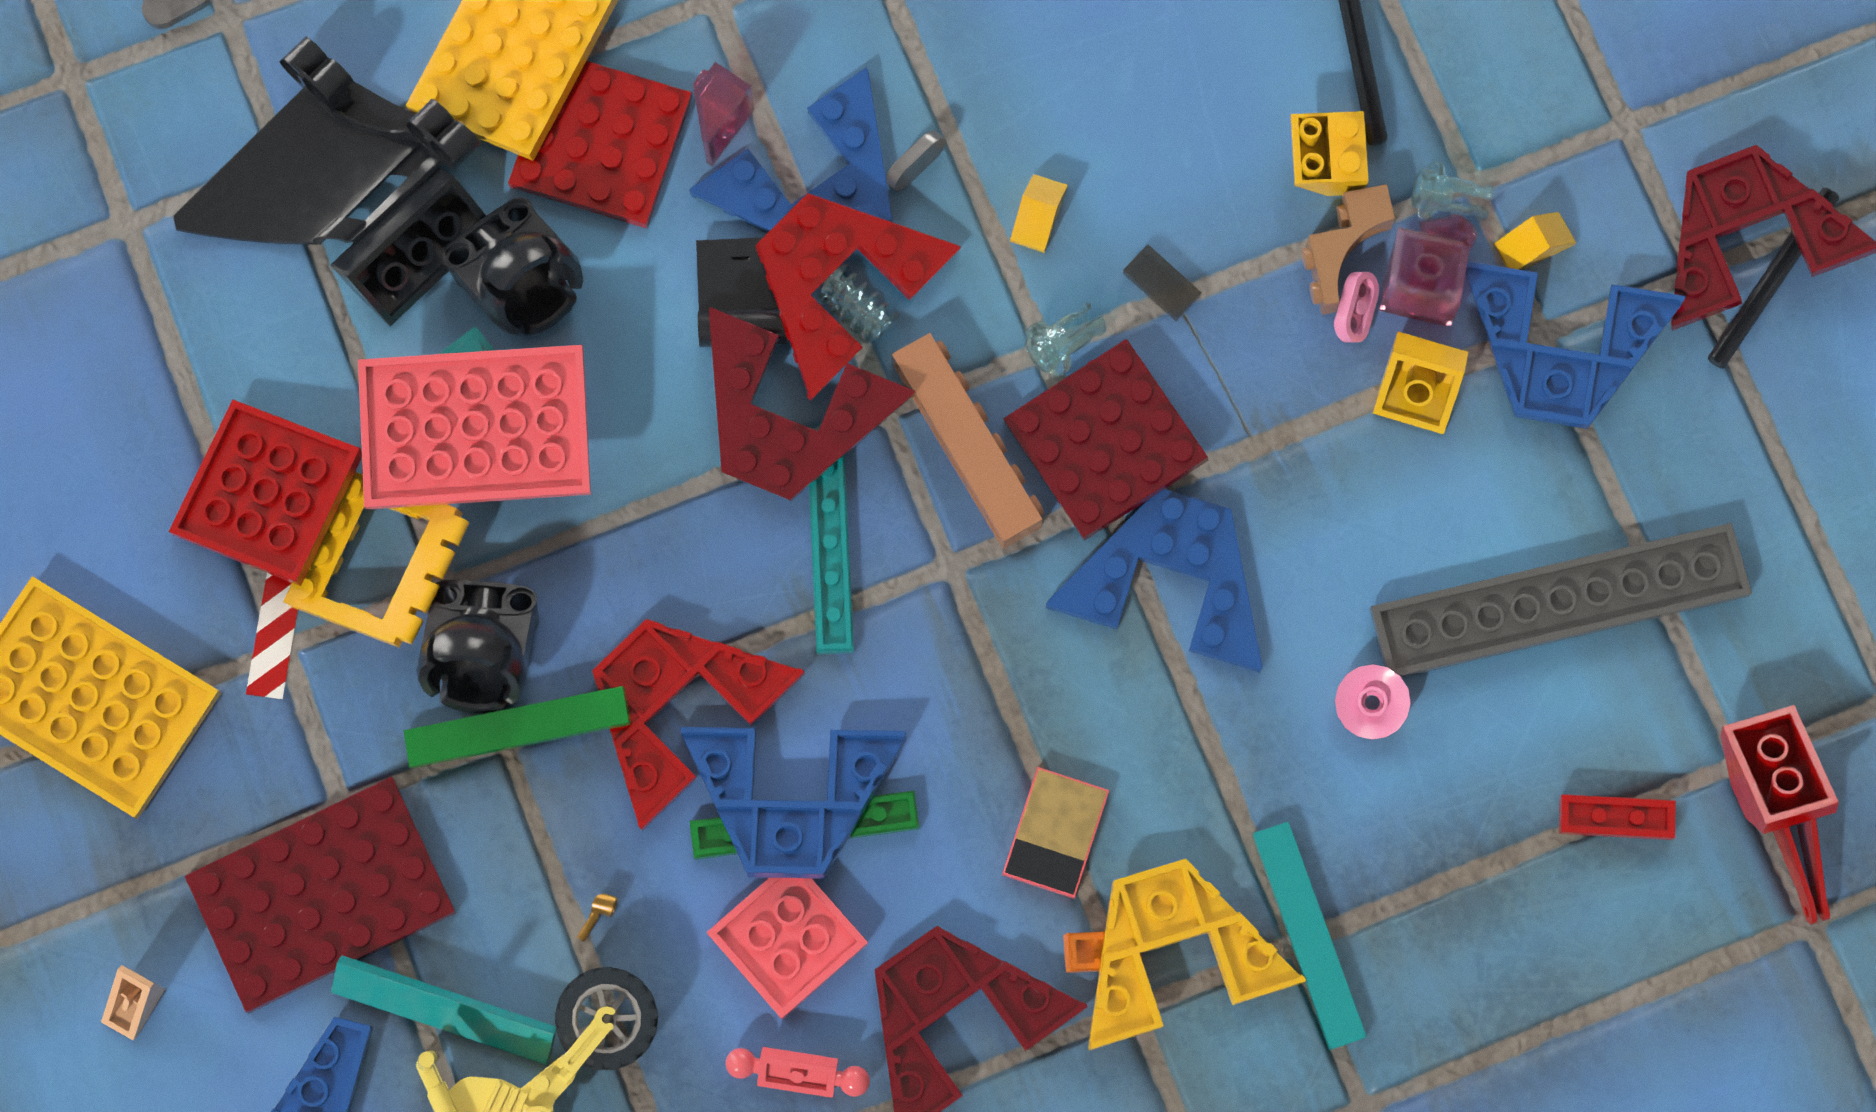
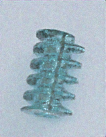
(856, 306)

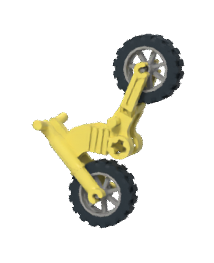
(581, 1045)

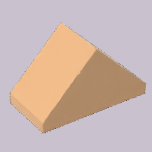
(130, 1002)

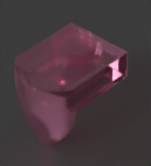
(1451, 227)

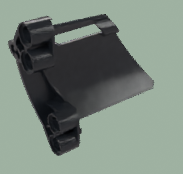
(323, 161)

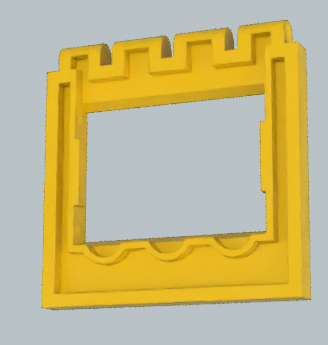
(415, 589)

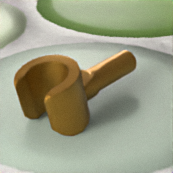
(602, 904)

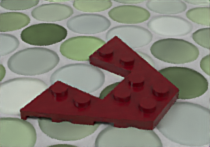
(1741, 193)
(771, 448)
(930, 982)

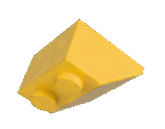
(1421, 382)

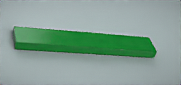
(517, 727)
(882, 816)

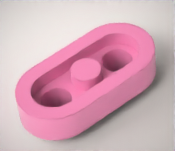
(1356, 307)

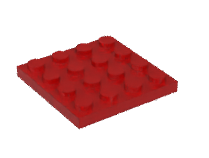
(608, 145)
(266, 492)

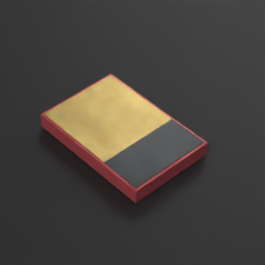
(1055, 832)

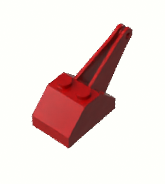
(1783, 786)

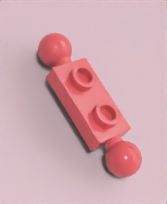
(797, 1072)

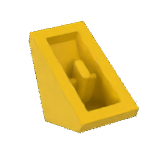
(1038, 213)
(1534, 241)

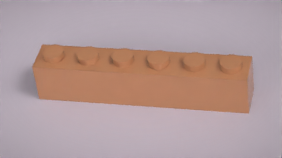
(967, 441)

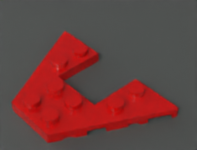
(810, 247)
(654, 669)

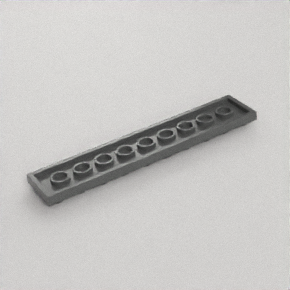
(1560, 601)

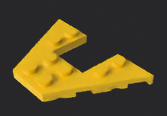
(1160, 910)

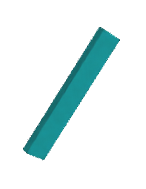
(831, 561)
(1309, 936)
(443, 1009)

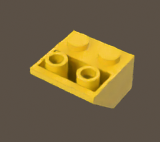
(1329, 152)

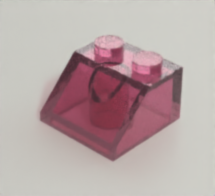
(722, 108)
(1424, 277)

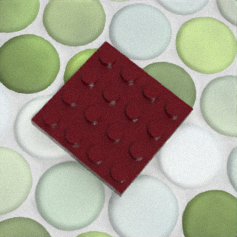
(1105, 439)

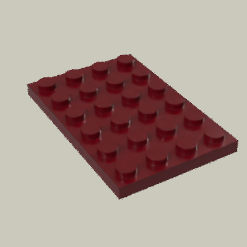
(319, 892)

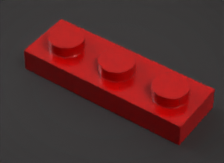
(1617, 817)

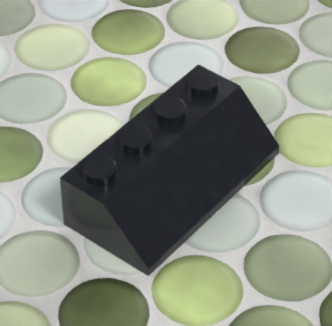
(405, 249)

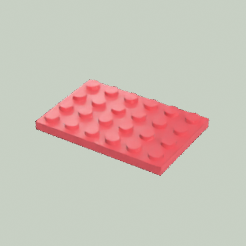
(474, 427)

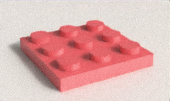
(787, 940)

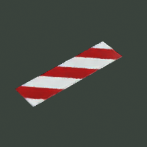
(272, 641)

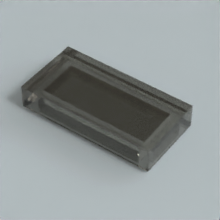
(1162, 282)

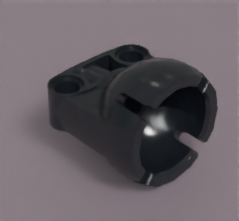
(516, 269)
(477, 644)

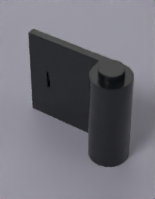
(735, 284)

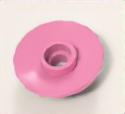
(1392, 696)

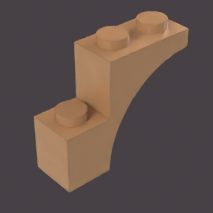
(1364, 215)

